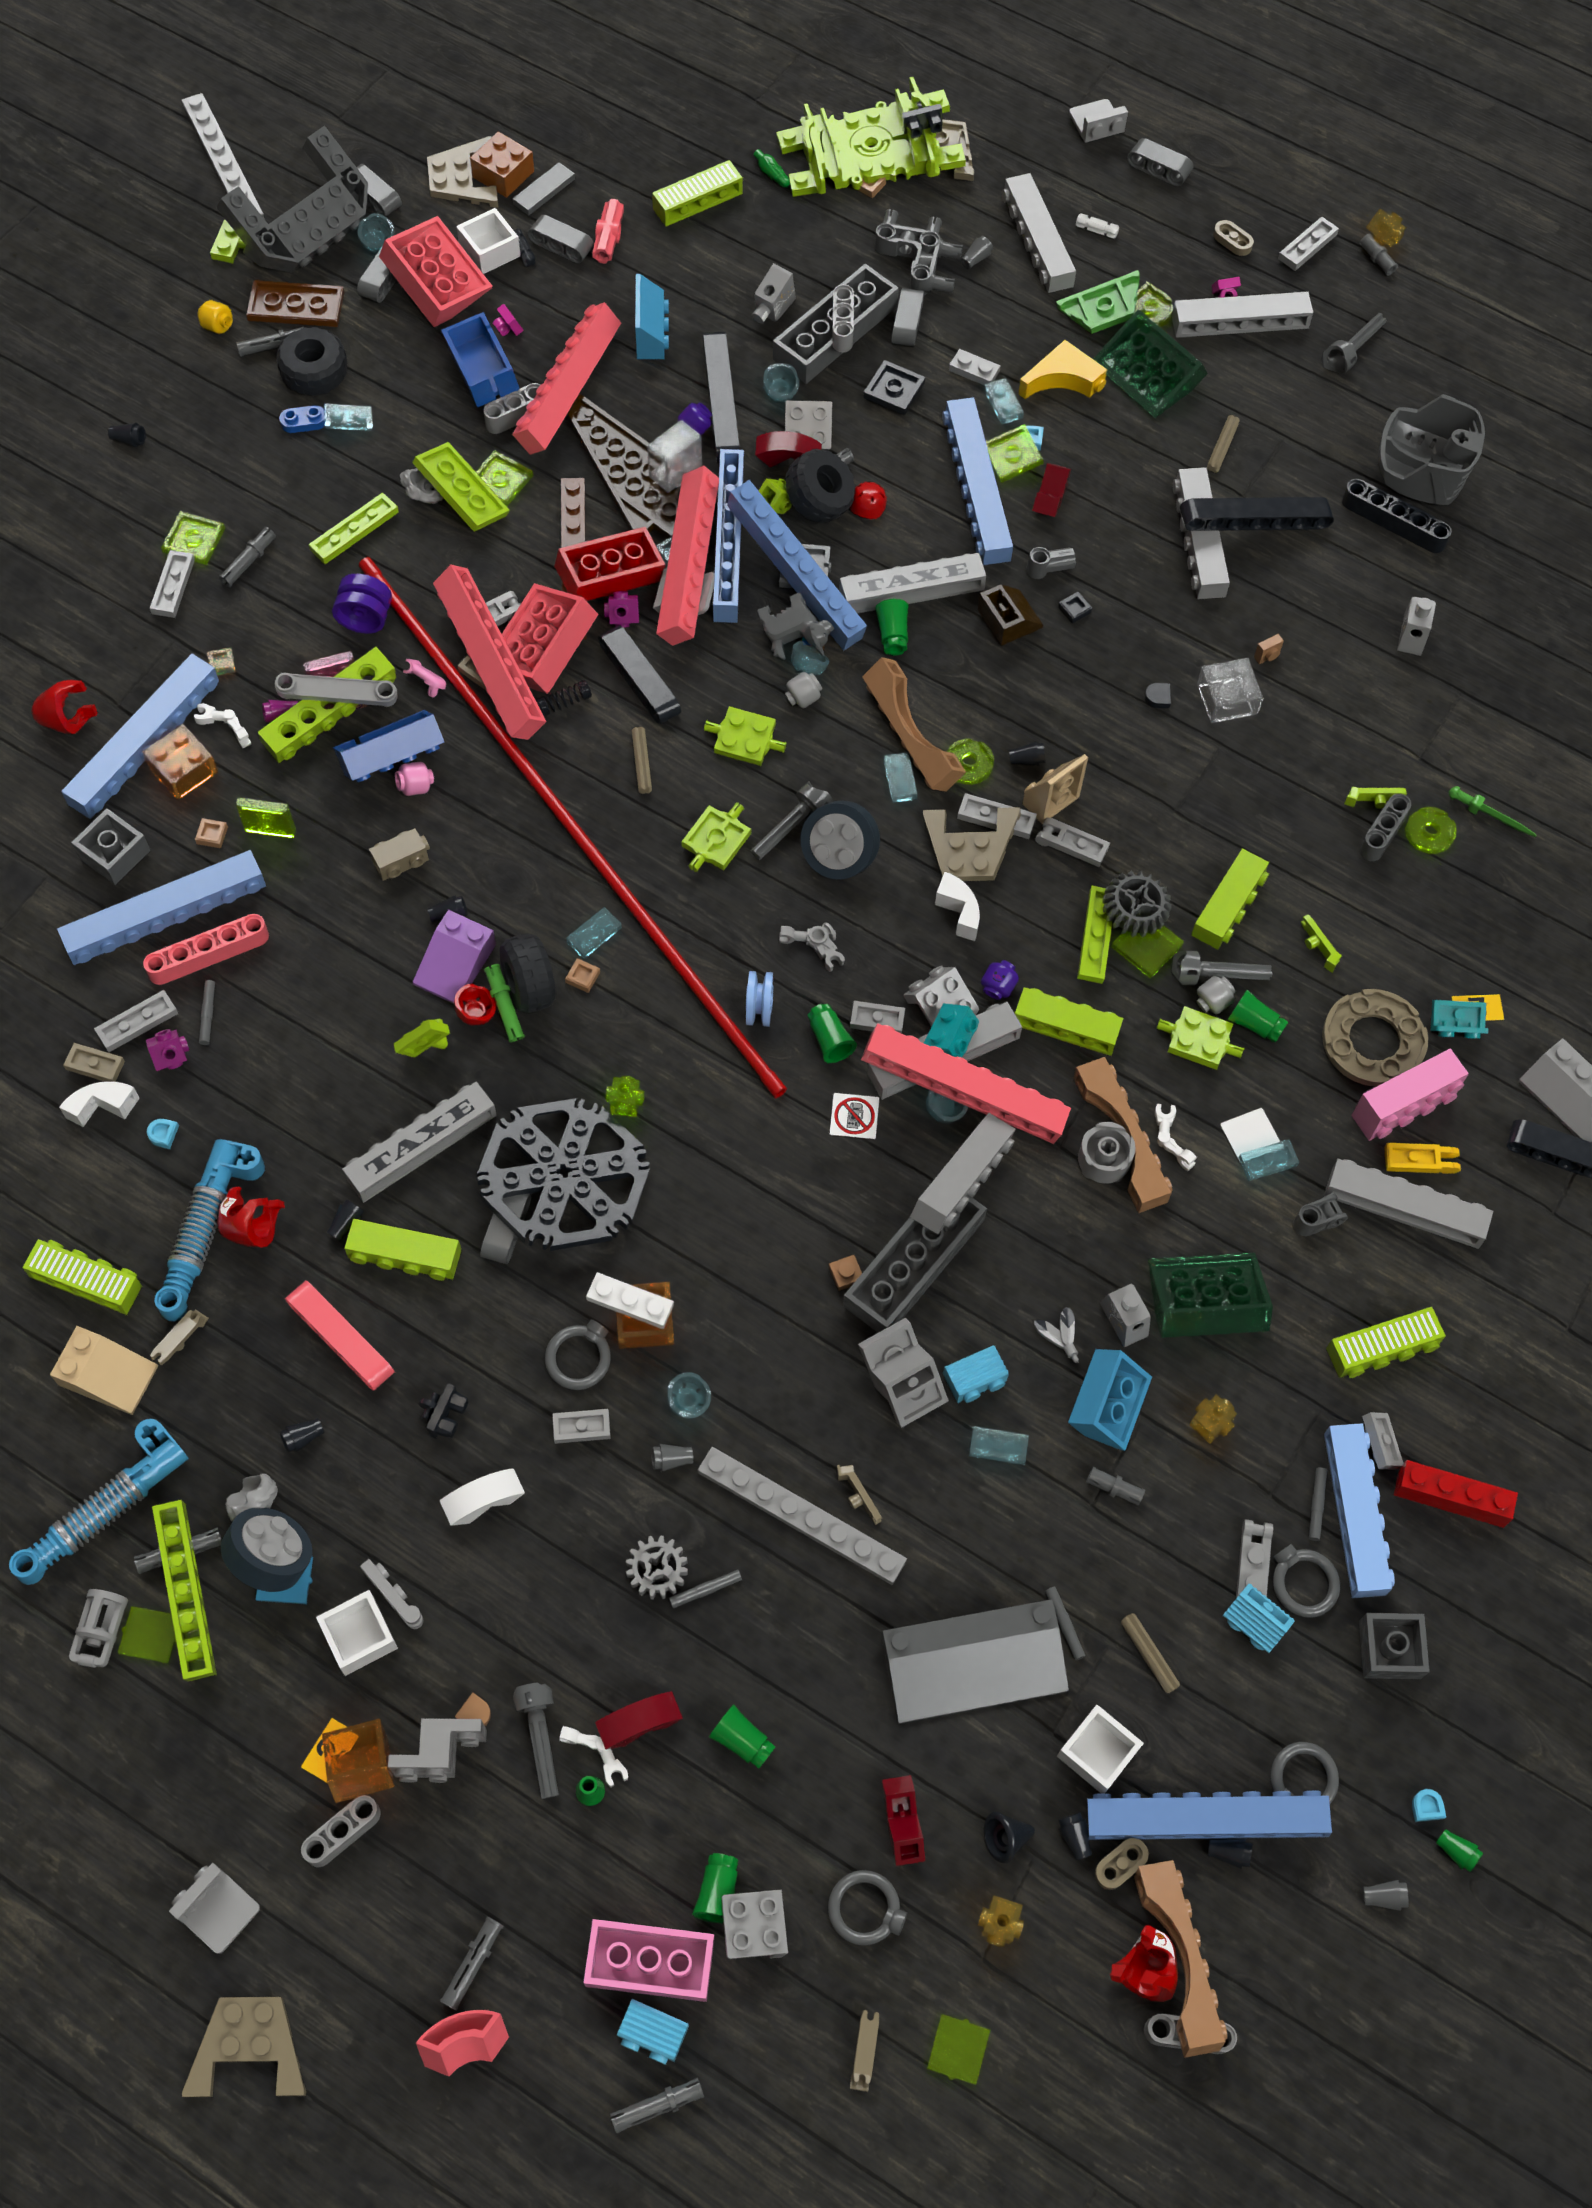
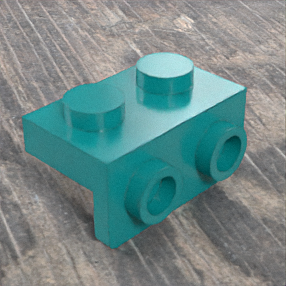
(1458, 1017)
(953, 1029)

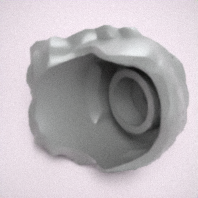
(419, 487)
(256, 1493)

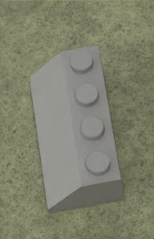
(1564, 1087)

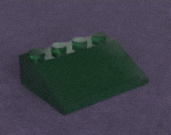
(1150, 364)
(1209, 1295)

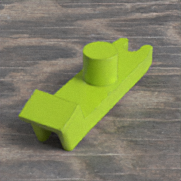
(1378, 795)
(1319, 940)

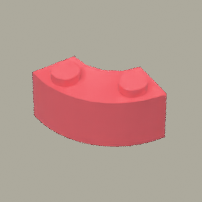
(462, 2039)

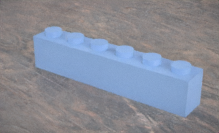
(1358, 1511)

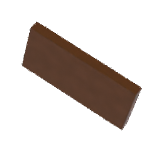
(295, 303)

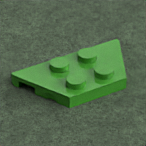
(1103, 304)

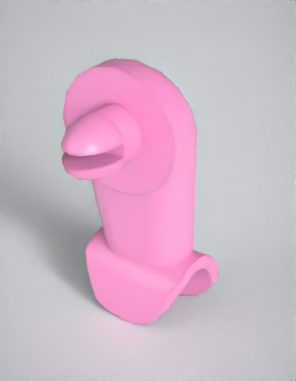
(430, 678)

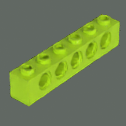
(282, 748)
(184, 1590)

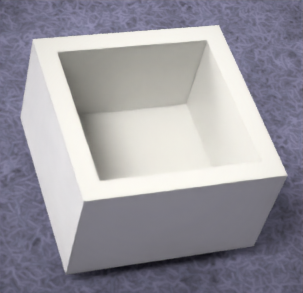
(489, 240)
(357, 1632)
(1100, 1749)

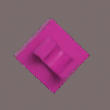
(1226, 286)
(506, 322)

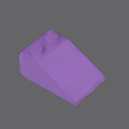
(454, 956)

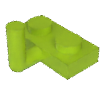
(226, 244)
(429, 1034)

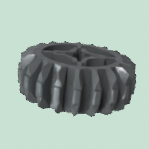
(1151, 910)

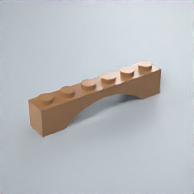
(889, 687)
(1100, 1088)
(1162, 1896)

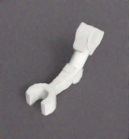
(228, 716)
(1184, 1157)
(611, 1765)

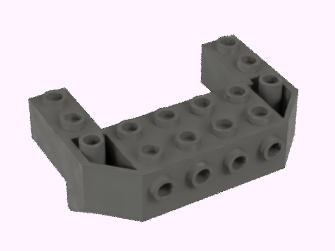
(311, 223)

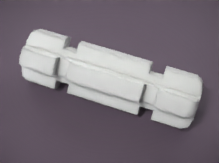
(1097, 225)

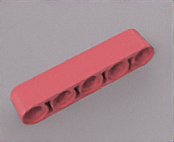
(198, 959)
(339, 1335)

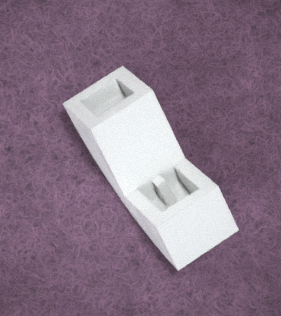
(957, 896)
(111, 1096)
(479, 1495)

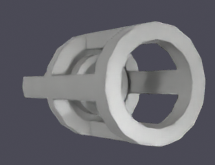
(95, 1635)

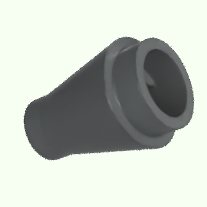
(978, 251)
(669, 1456)
(1387, 1895)

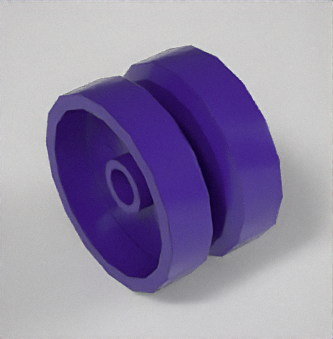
(362, 603)

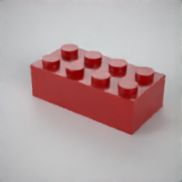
(610, 564)

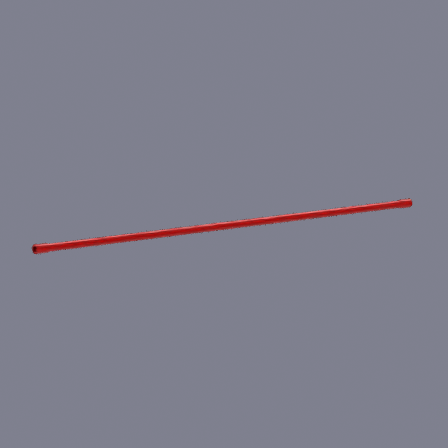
(767, 1076)

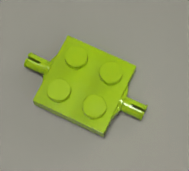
(745, 736)
(716, 837)
(1200, 1038)

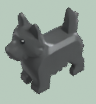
(792, 624)

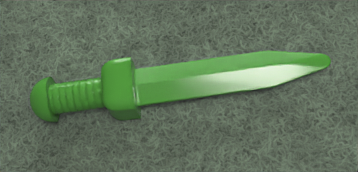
(1476, 803)

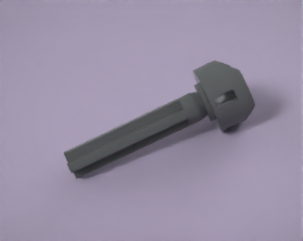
(1343, 354)
(810, 800)
(1188, 968)
(534, 1699)

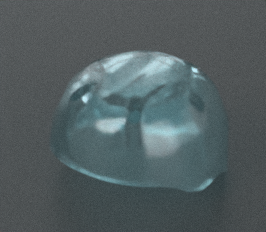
(374, 238)
(780, 389)
(808, 659)
(940, 1107)
(687, 1398)

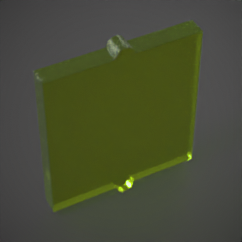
(148, 1635)
(958, 2049)

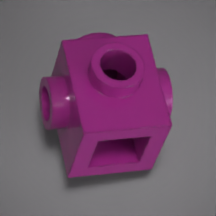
(626, 601)
(167, 1049)

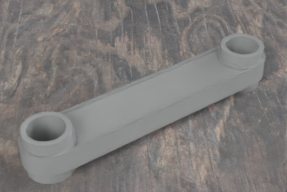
(336, 689)

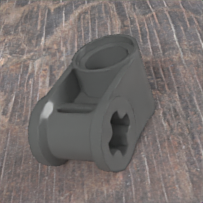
(1323, 1214)

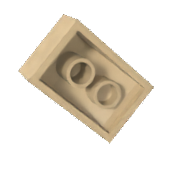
(1056, 789)
(103, 1370)

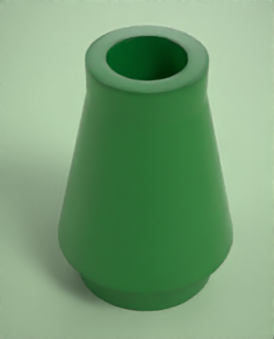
(591, 1797)
(1460, 1850)

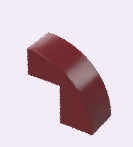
(781, 445)
(1052, 490)
(637, 1719)
(903, 1820)

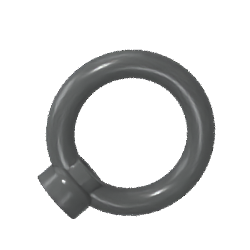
(594, 1333)
(1289, 1557)
(1311, 1749)
(894, 1917)

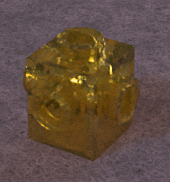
(1386, 227)
(1213, 1418)
(1005, 1911)

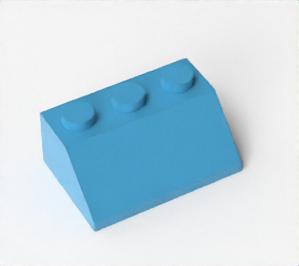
(650, 319)
(1110, 1398)

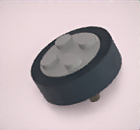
(840, 839)
(266, 1549)

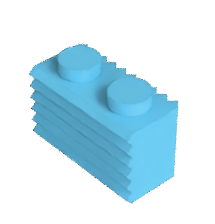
(976, 1374)
(1258, 1618)
(652, 2031)

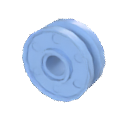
(759, 998)

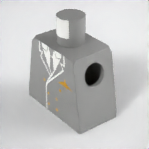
(774, 294)
(1417, 616)
(1125, 1311)

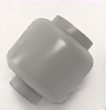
(803, 690)
(1215, 995)

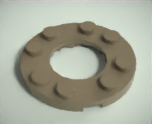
(1382, 1005)

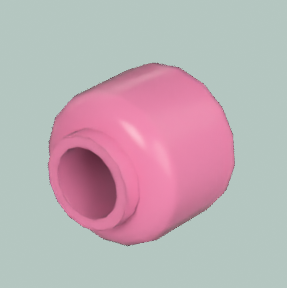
(414, 778)

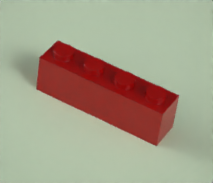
(1455, 1494)

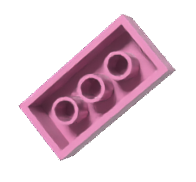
(1409, 1095)
(649, 1960)

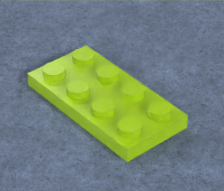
(461, 486)

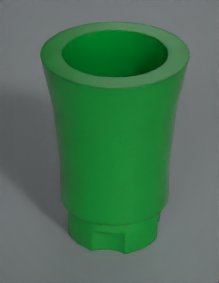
(893, 625)
(1258, 1017)
(830, 1033)
(742, 1737)
(718, 1880)

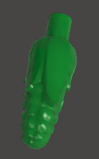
(771, 168)

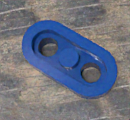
(302, 419)

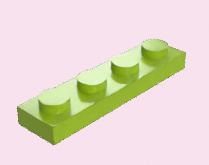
(353, 528)
(1095, 939)

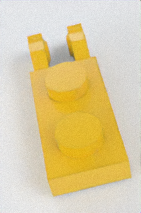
(1420, 1158)

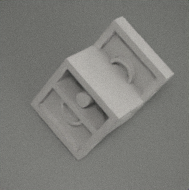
(903, 1372)
(437, 1749)

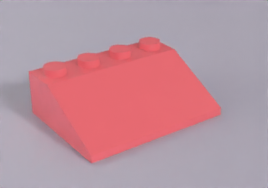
(434, 270)
(547, 634)

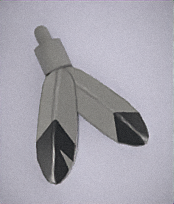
(1062, 1338)

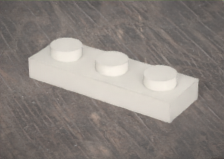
(630, 1300)

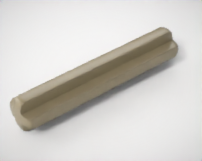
(1223, 443)
(641, 760)
(1150, 1653)

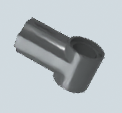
(1044, 561)

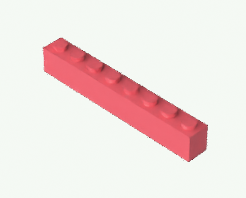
(566, 378)
(688, 556)
(489, 652)
(966, 1083)

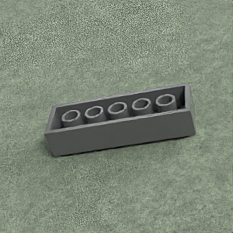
(809, 339)
(908, 1268)

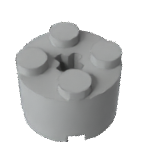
(1102, 1166)

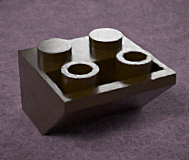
(1007, 613)

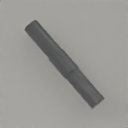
(207, 1012)
(1318, 1501)
(705, 1588)
(1065, 1624)

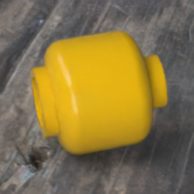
(215, 316)

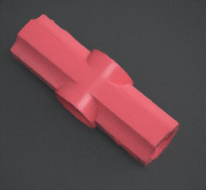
(608, 231)

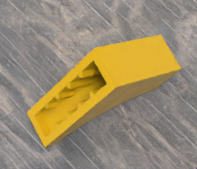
(1066, 369)

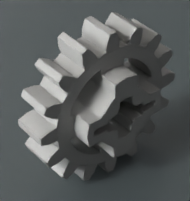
(647, 1560)

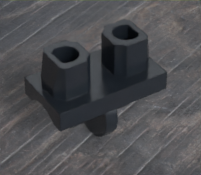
(922, 118)
(439, 1423)

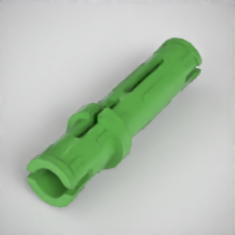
(500, 992)

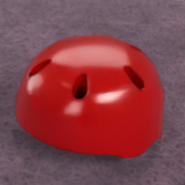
(871, 500)
(474, 1011)

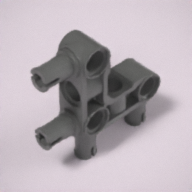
(922, 246)

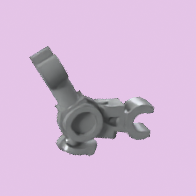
(818, 939)

